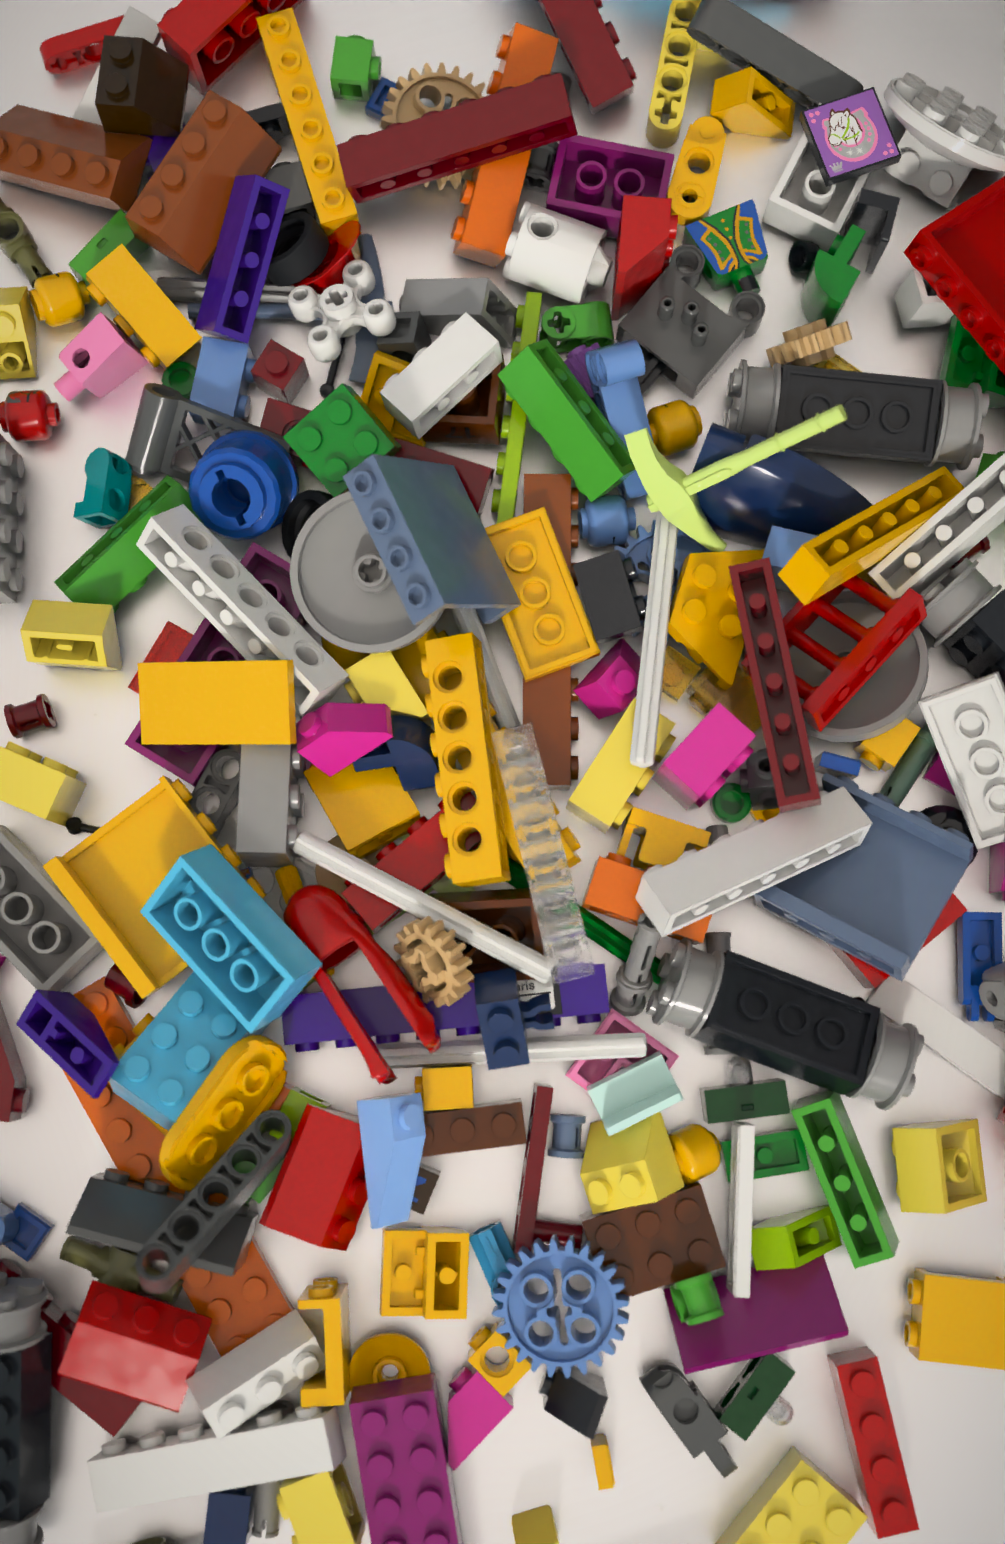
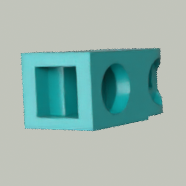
(105, 490)

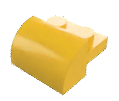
(424, 1272)

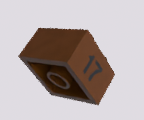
(476, 417)

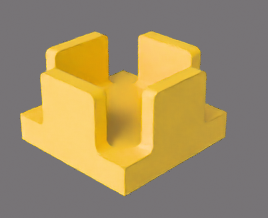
(660, 838)

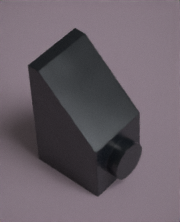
(575, 1400)

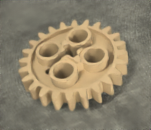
(405, 102)

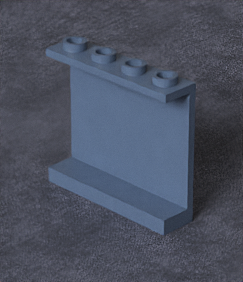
(430, 538)
(881, 894)

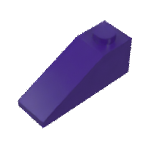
(70, 1038)

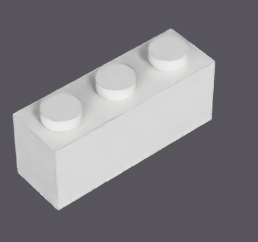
(441, 375)
(257, 1373)

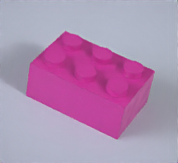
(710, 750)

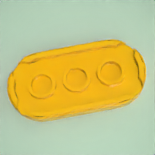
(222, 1109)

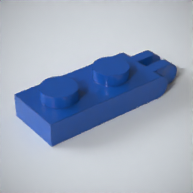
(977, 950)

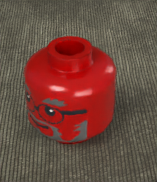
(29, 415)

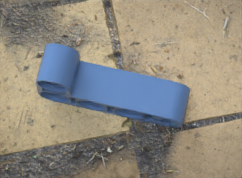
(617, 394)

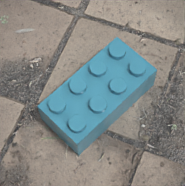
(230, 937)
(177, 1052)

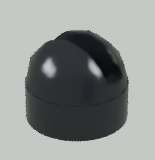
(801, 252)

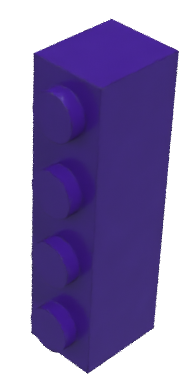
(242, 258)

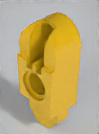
(704, 150)

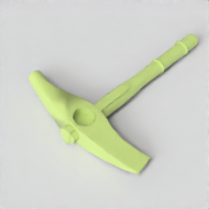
(676, 493)

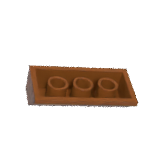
(71, 158)
(191, 188)

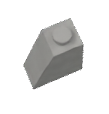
(450, 298)

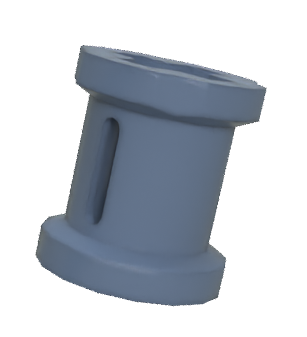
(566, 1136)

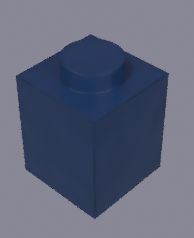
(230, 1516)

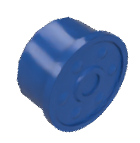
(243, 485)

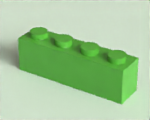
(567, 419)
(114, 562)
(845, 1178)

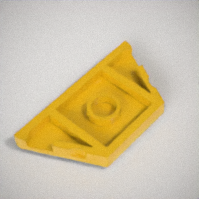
(706, 611)

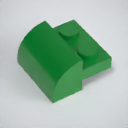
(831, 278)
(968, 363)

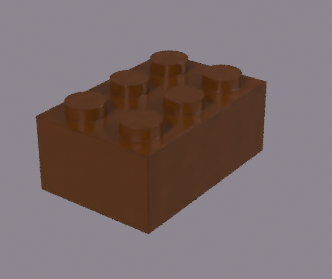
(504, 911)
(657, 1240)

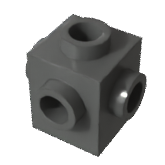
(758, 781)

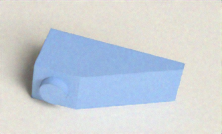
(392, 1152)

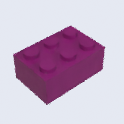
(597, 173)

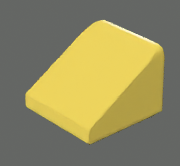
(535, 1526)

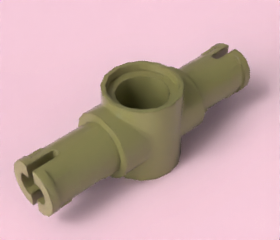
(21, 248)
(113, 1267)

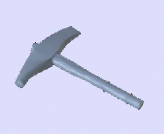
(365, 342)

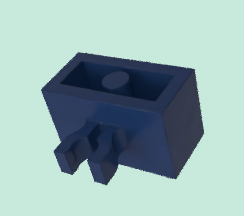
(505, 1017)

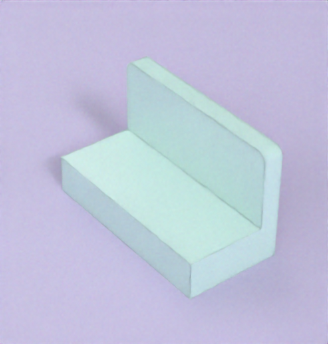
(634, 1093)

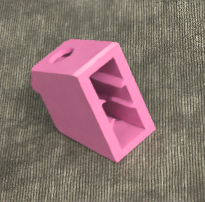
(98, 360)

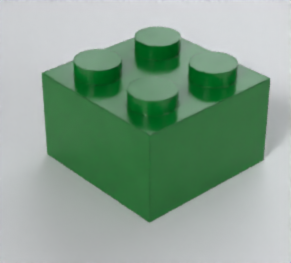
(339, 438)

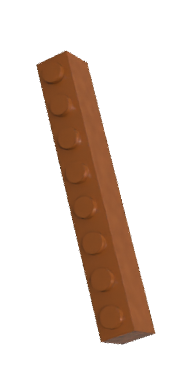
(550, 697)

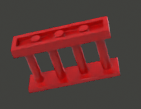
(873, 646)

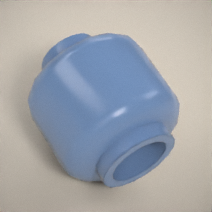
(606, 521)

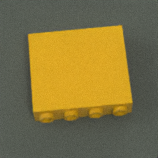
(120, 869)

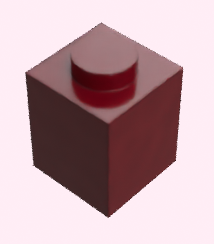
(280, 372)

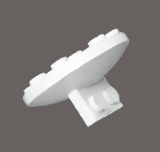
(939, 140)

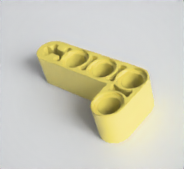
(673, 72)

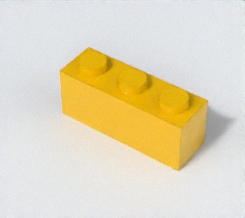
(141, 308)

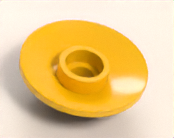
(383, 1350)

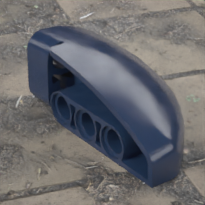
(775, 491)

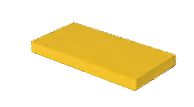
(550, 624)
(217, 702)

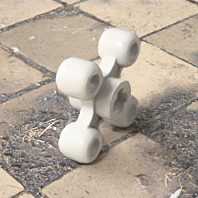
(341, 310)

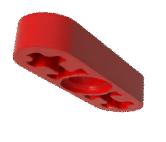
(75, 48)

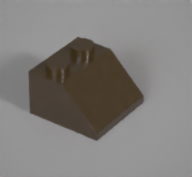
(140, 88)

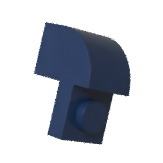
(407, 751)

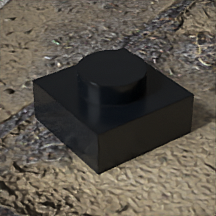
(272, 120)

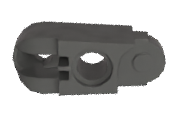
(688, 1414)

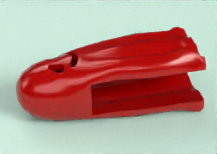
(334, 935)

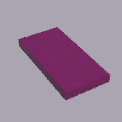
(782, 1314)

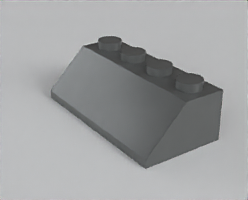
(130, 1212)

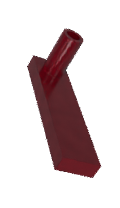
(527, 1227)

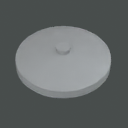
(345, 584)
(889, 692)

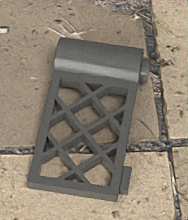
(161, 425)

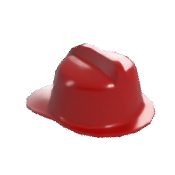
(338, 255)

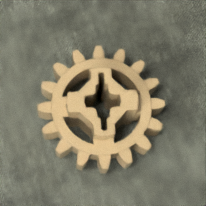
(809, 343)
(435, 963)

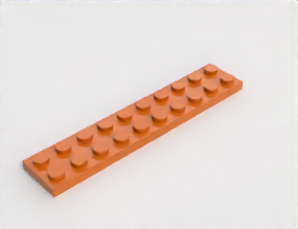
(236, 1304)

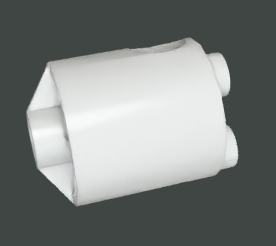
(557, 254)

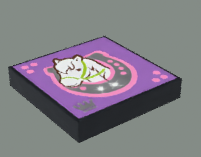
(850, 136)

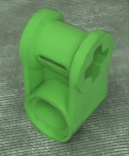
(578, 326)
(696, 1299)

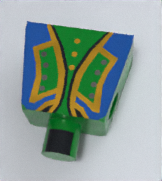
(731, 247)

